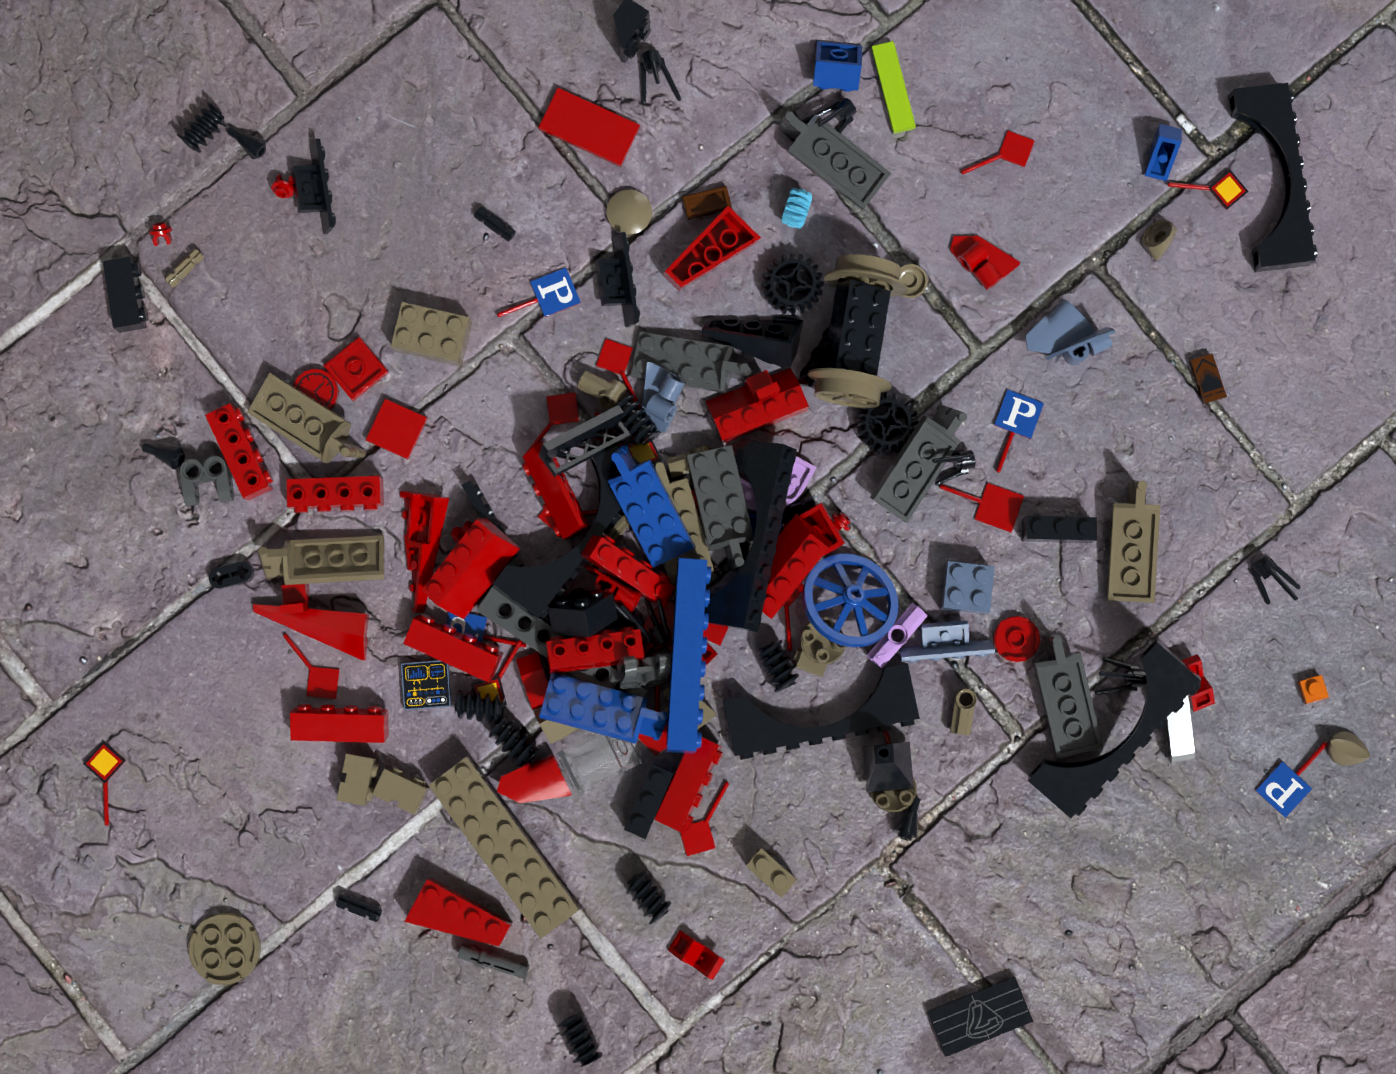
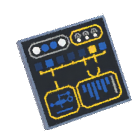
(426, 685)

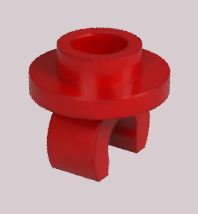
(282, 188)
(158, 230)
(841, 521)
(458, 532)

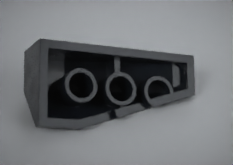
(767, 340)

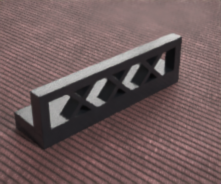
(580, 434)

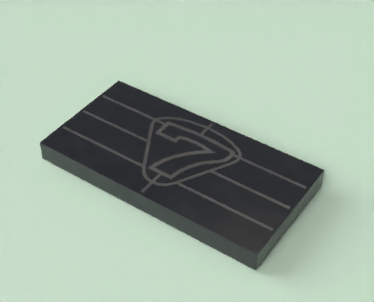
(979, 1016)

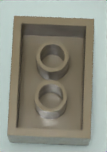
(431, 334)

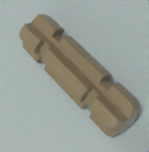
(184, 267)

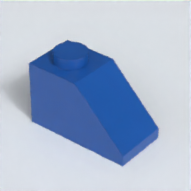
(1163, 152)

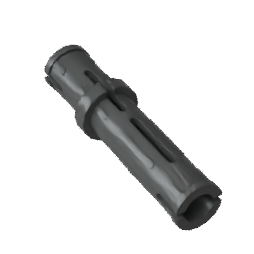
(493, 961)

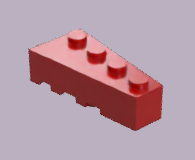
(714, 246)
(456, 914)

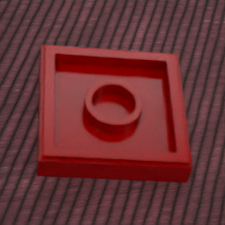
(356, 369)
(396, 429)

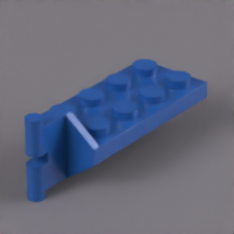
(649, 508)
(600, 710)

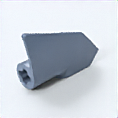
(1058, 329)
(1091, 344)
(660, 395)

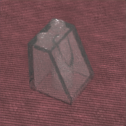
(597, 761)

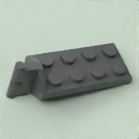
(834, 159)
(696, 362)
(913, 468)
(721, 502)
(1067, 700)

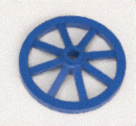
(848, 602)

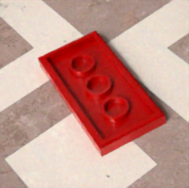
(589, 127)

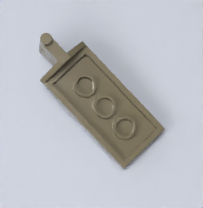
(303, 420)
(683, 501)
(1133, 548)
(326, 560)

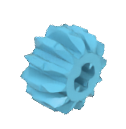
(796, 208)

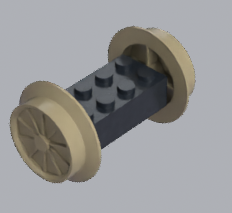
(857, 330)

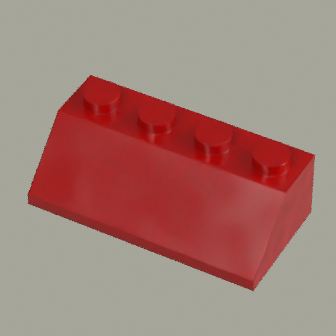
(739, 414)
(557, 495)
(796, 554)
(470, 568)

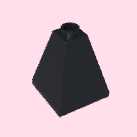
(888, 767)

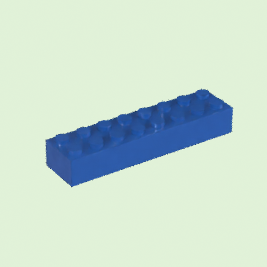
(686, 656)

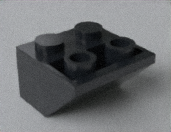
(631, 27)

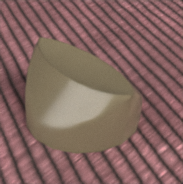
(1159, 238)
(915, 279)
(1347, 749)

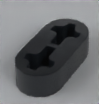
(230, 570)

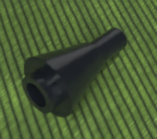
(252, 145)
(169, 455)
(908, 824)

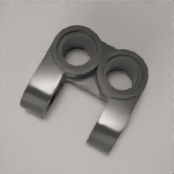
(190, 485)
(647, 672)

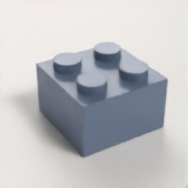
(967, 587)

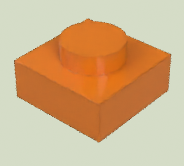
(1313, 689)

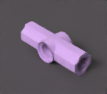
(907, 624)

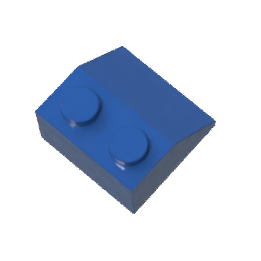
(837, 66)

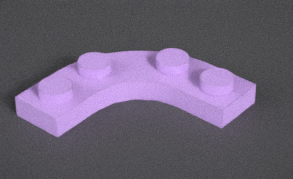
(800, 477)

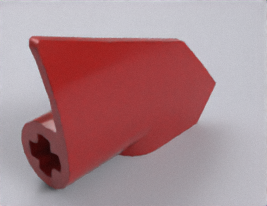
(982, 259)
(623, 593)
(535, 782)

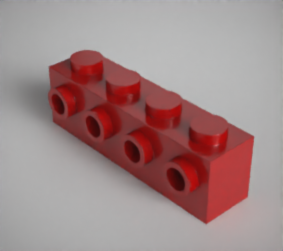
(239, 451)
(335, 493)
(627, 570)
(453, 647)
(593, 651)
(339, 724)
(687, 785)

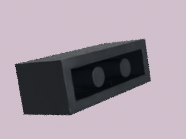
(125, 294)
(1059, 529)
(648, 801)

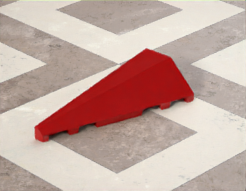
(425, 522)
(334, 628)

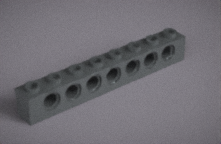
(491, 607)

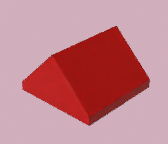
(822, 522)

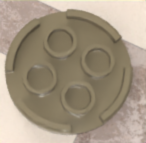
(224, 948)

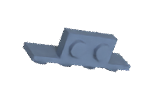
(945, 641)

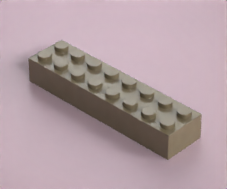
(504, 847)

